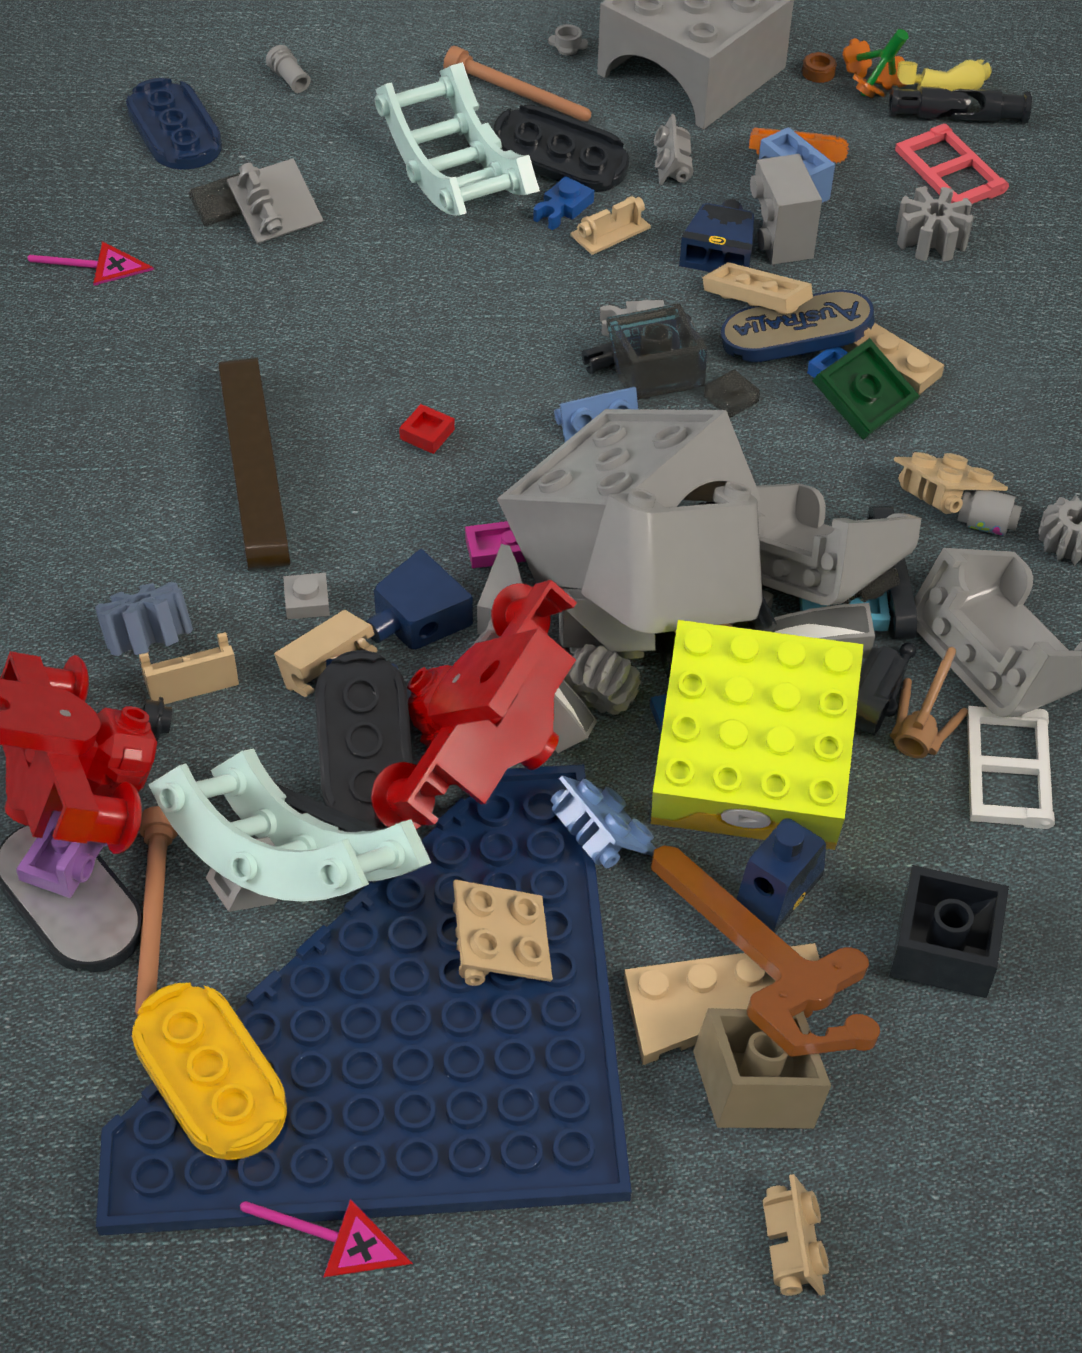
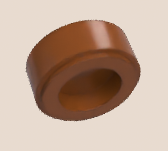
(819, 67)

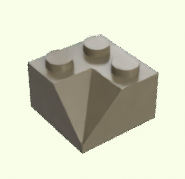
(753, 1078)

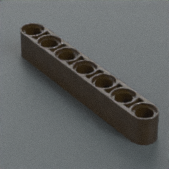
(254, 465)

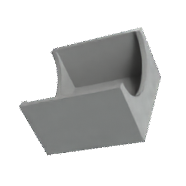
(710, 46)
(664, 452)

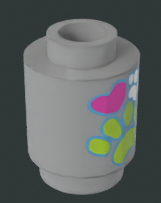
(989, 511)

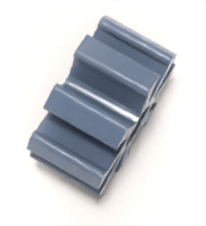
(144, 618)

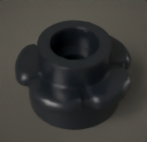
(159, 716)

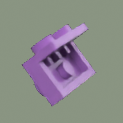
(57, 863)

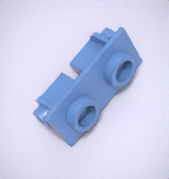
(580, 412)

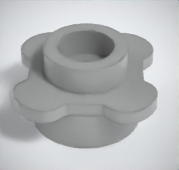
(568, 39)

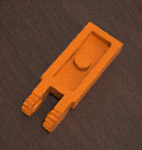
(829, 145)

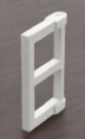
(1029, 817)

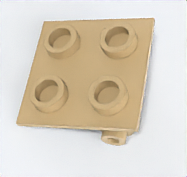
(943, 479)
(500, 933)

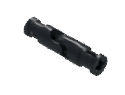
(940, 102)

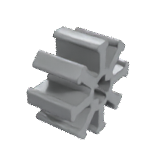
(934, 223)

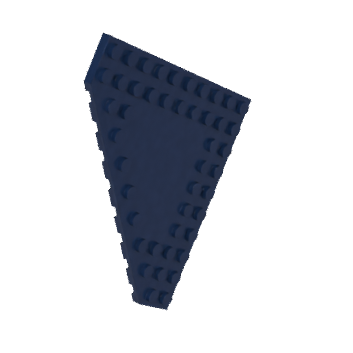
(399, 1069)

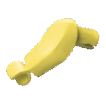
(965, 75)

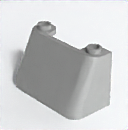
(824, 560)
(677, 561)
(1001, 647)

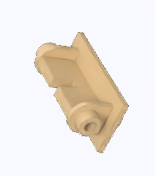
(607, 229)
(802, 1257)

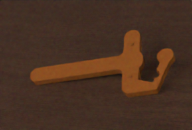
(799, 982)

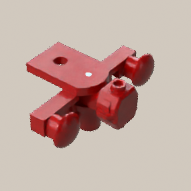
(483, 709)
(70, 756)

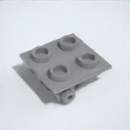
(274, 200)

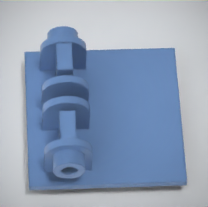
(600, 821)

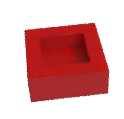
(427, 428)

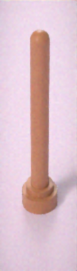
(458, 55)
(157, 835)

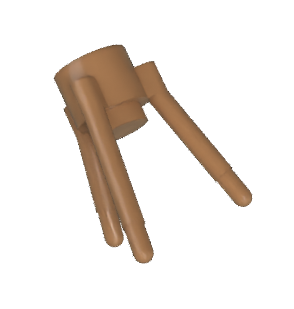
(917, 733)

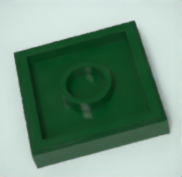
(866, 388)

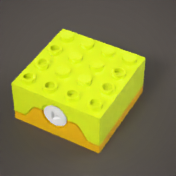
(756, 732)

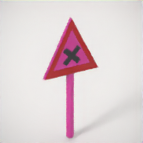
(111, 265)
(357, 1245)

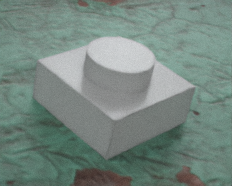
(306, 596)

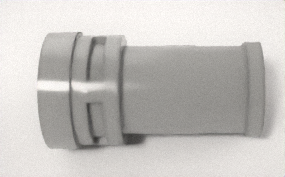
(285, 65)

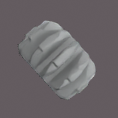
(1062, 529)
(603, 679)

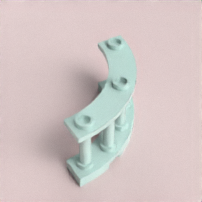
(501, 169)
(309, 856)

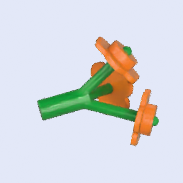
(859, 58)

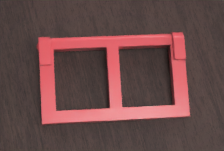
(906, 148)

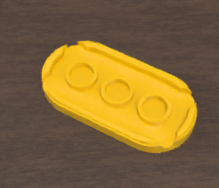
(209, 1071)

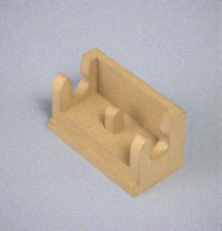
(308, 654)
(191, 674)

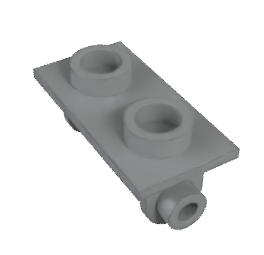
(673, 152)

